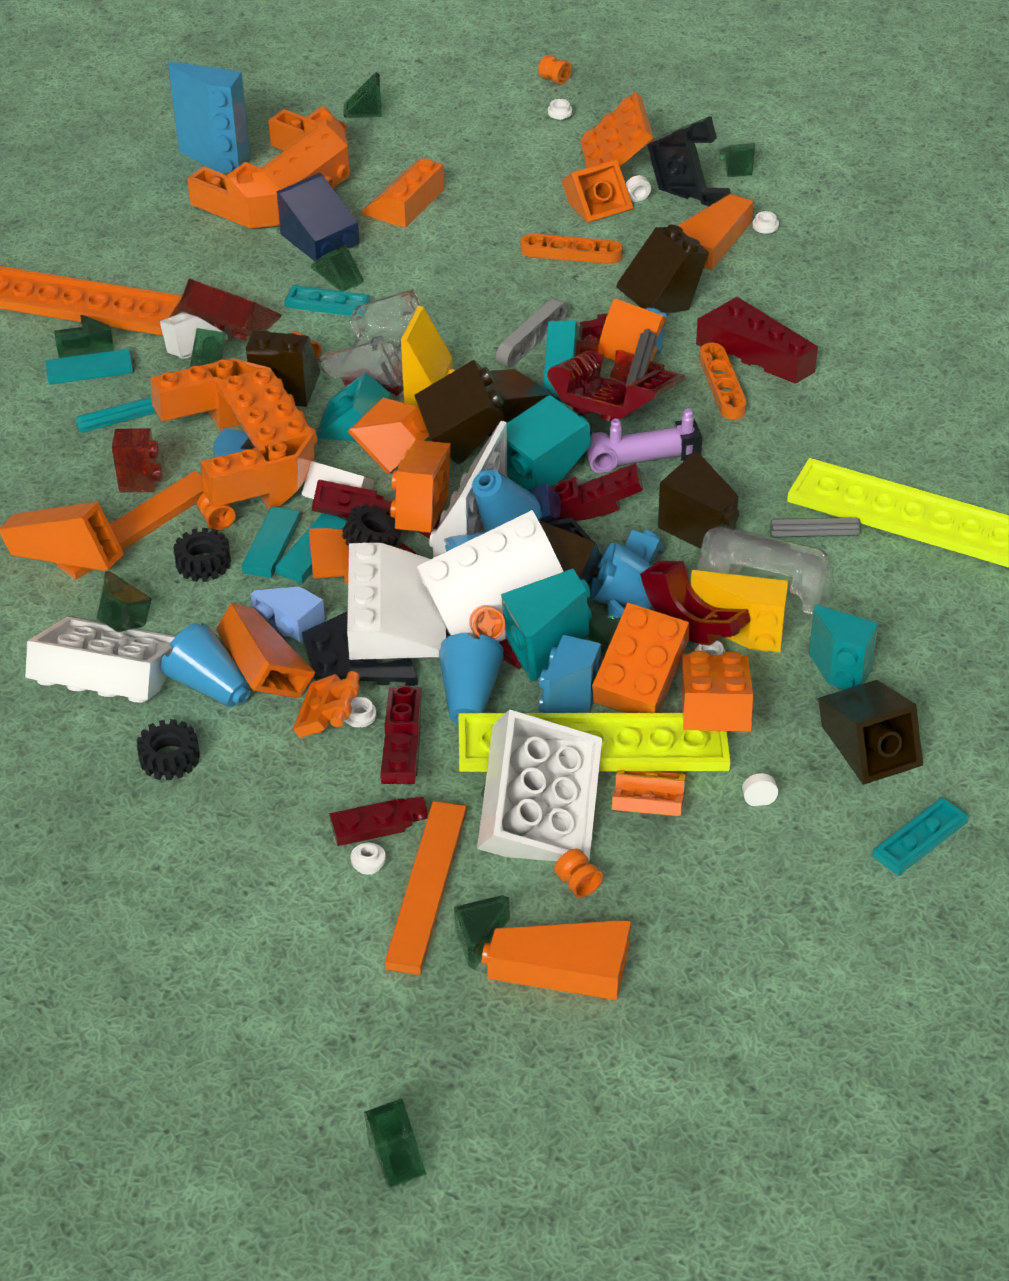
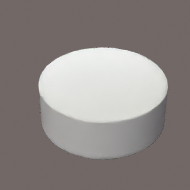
(638, 188)
(760, 789)

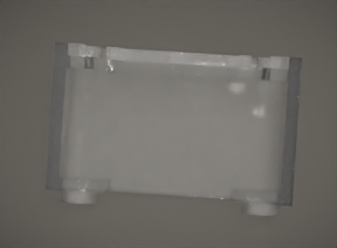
(378, 344)
(730, 549)

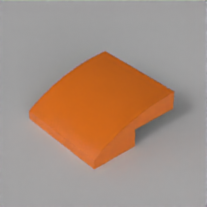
(624, 327)
(329, 553)
(649, 792)

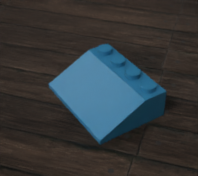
(210, 115)

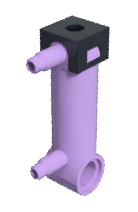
(620, 449)

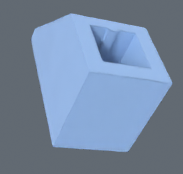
(289, 609)

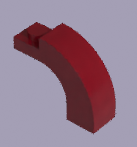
(672, 595)

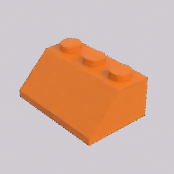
(408, 193)

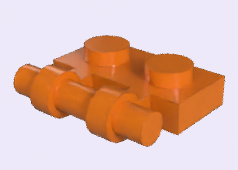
(327, 701)

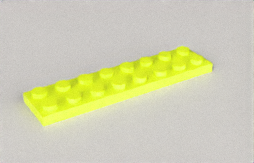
(903, 510)
(628, 741)

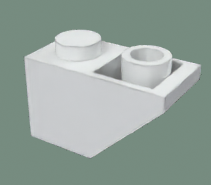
(180, 333)

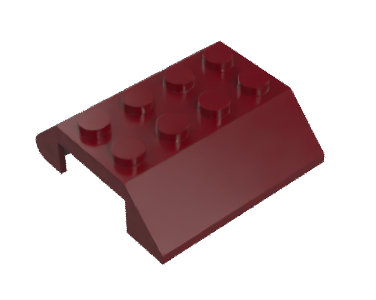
(581, 387)

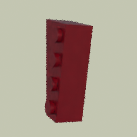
(758, 340)

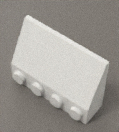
(463, 512)
(486, 568)
(390, 605)
(99, 659)
(539, 789)

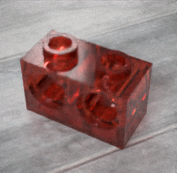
(135, 460)

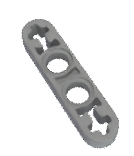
(530, 333)

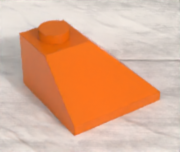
(597, 191)
(389, 431)

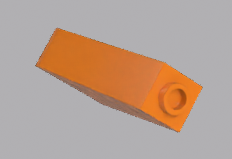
(719, 226)
(64, 535)
(263, 654)
(561, 957)

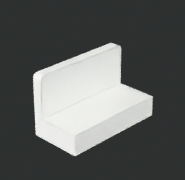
(323, 472)

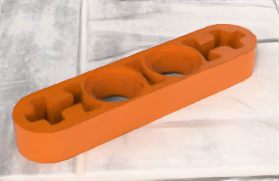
(598, 249)
(724, 380)

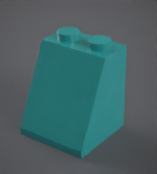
(545, 443)
(543, 613)

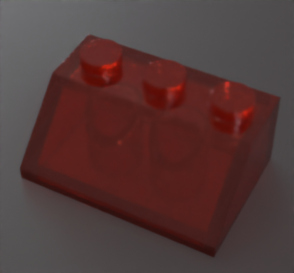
(226, 310)

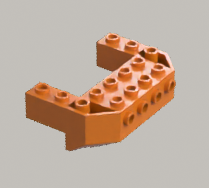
(250, 192)
(255, 399)

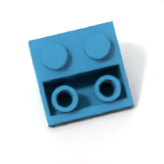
(570, 676)

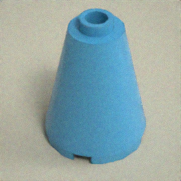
(501, 499)
(619, 576)
(205, 666)
(469, 672)

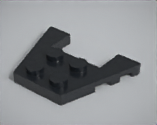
(678, 164)
(329, 655)

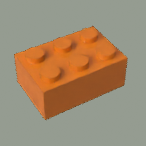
(421, 486)
(640, 661)
(716, 692)

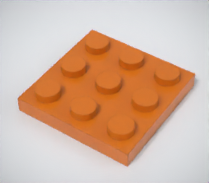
(618, 134)

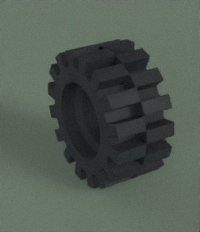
(370, 526)
(202, 566)
(164, 736)

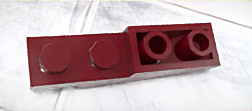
(598, 495)
(401, 735)

